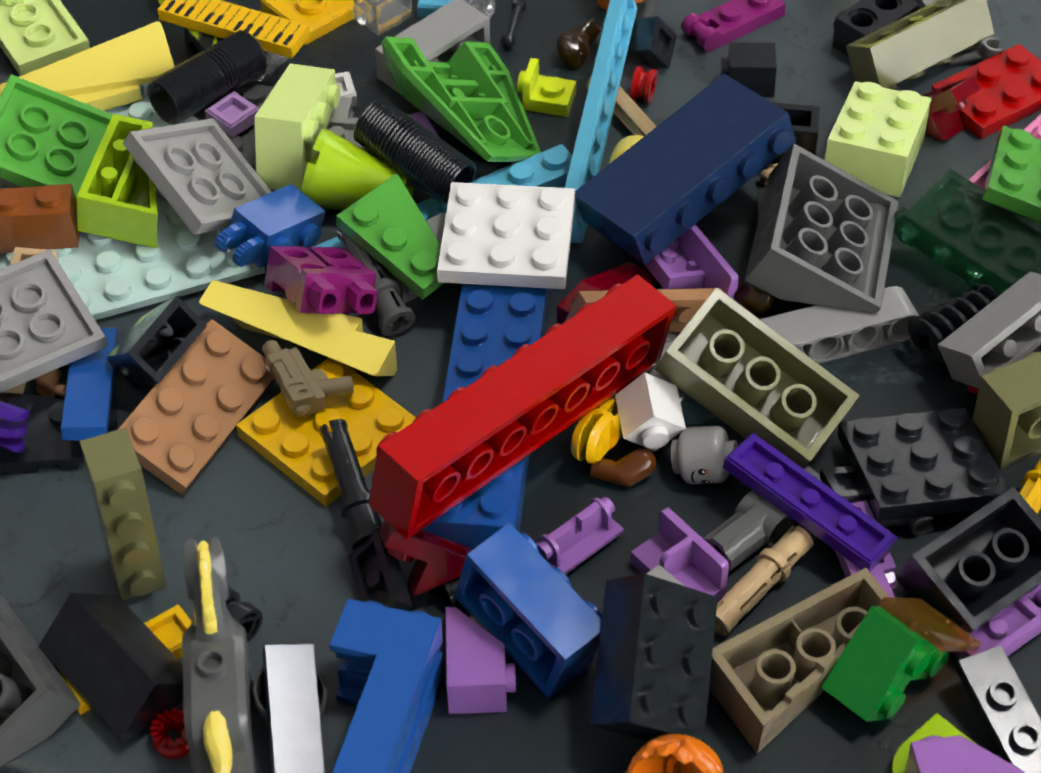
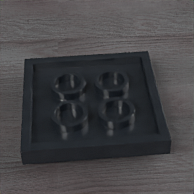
(921, 463)

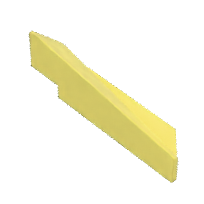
(110, 71)
(330, 335)

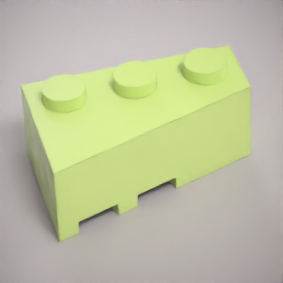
(291, 123)

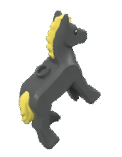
(215, 669)

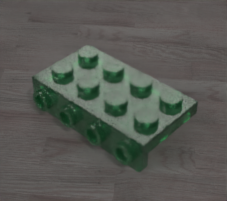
(970, 234)

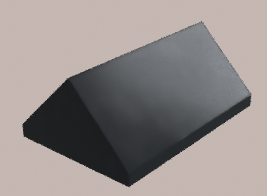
(113, 662)

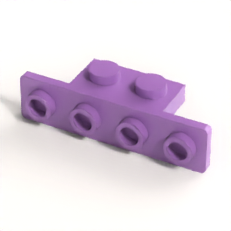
(693, 264)

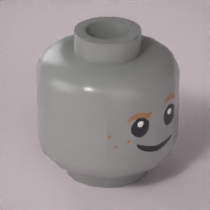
(701, 453)

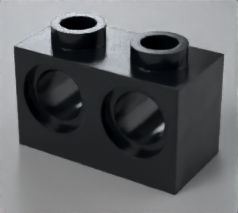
(867, 18)

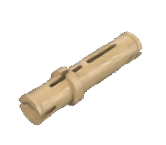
(771, 567)

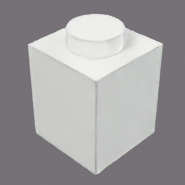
(650, 412)

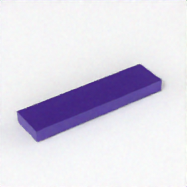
(810, 502)

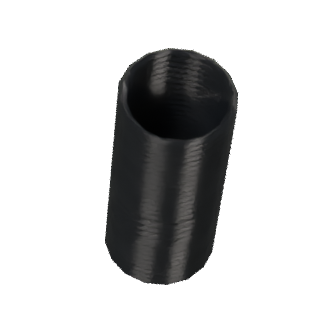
(206, 78)
(416, 156)

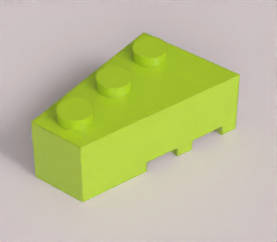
(116, 192)

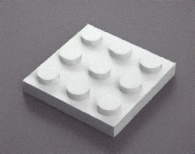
(507, 235)

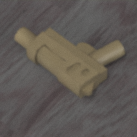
(301, 388)

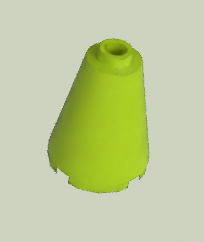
(343, 172)

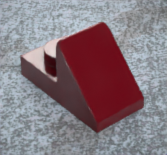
(944, 116)
(436, 557)

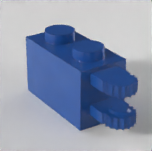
(271, 220)

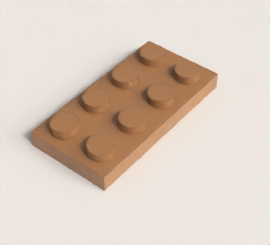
(197, 406)

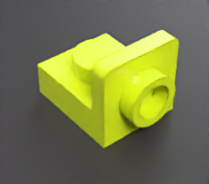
(545, 93)

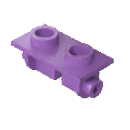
(580, 536)

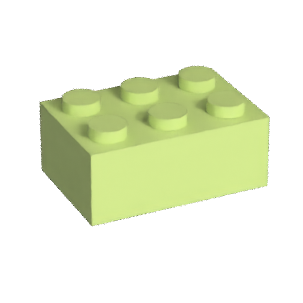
(879, 135)

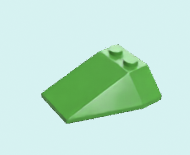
(465, 96)

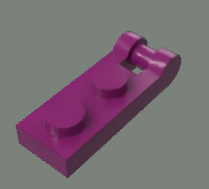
(731, 21)

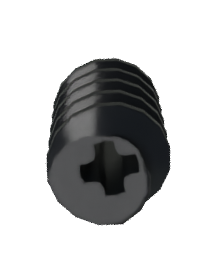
(942, 320)

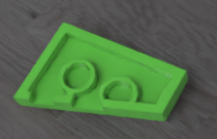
(395, 235)

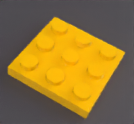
(297, 445)

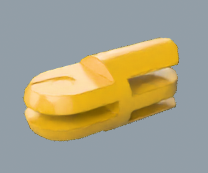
(597, 432)

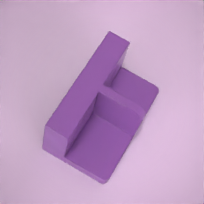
(683, 556)

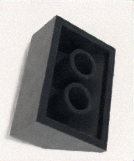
(979, 563)

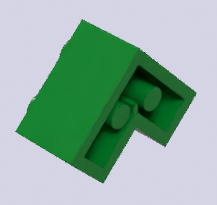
(880, 665)

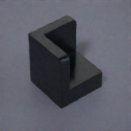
(653, 41)

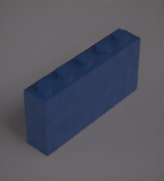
(684, 168)

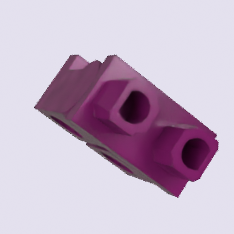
(321, 279)

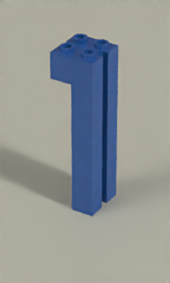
(393, 681)

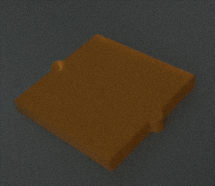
(930, 624)

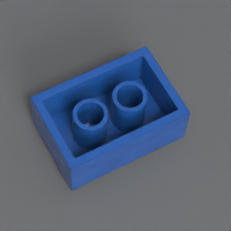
(530, 609)

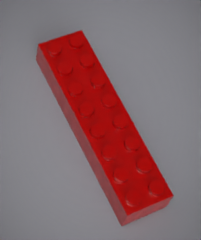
(518, 405)

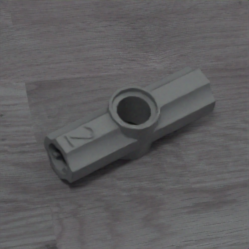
(751, 527)

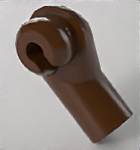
(627, 470)

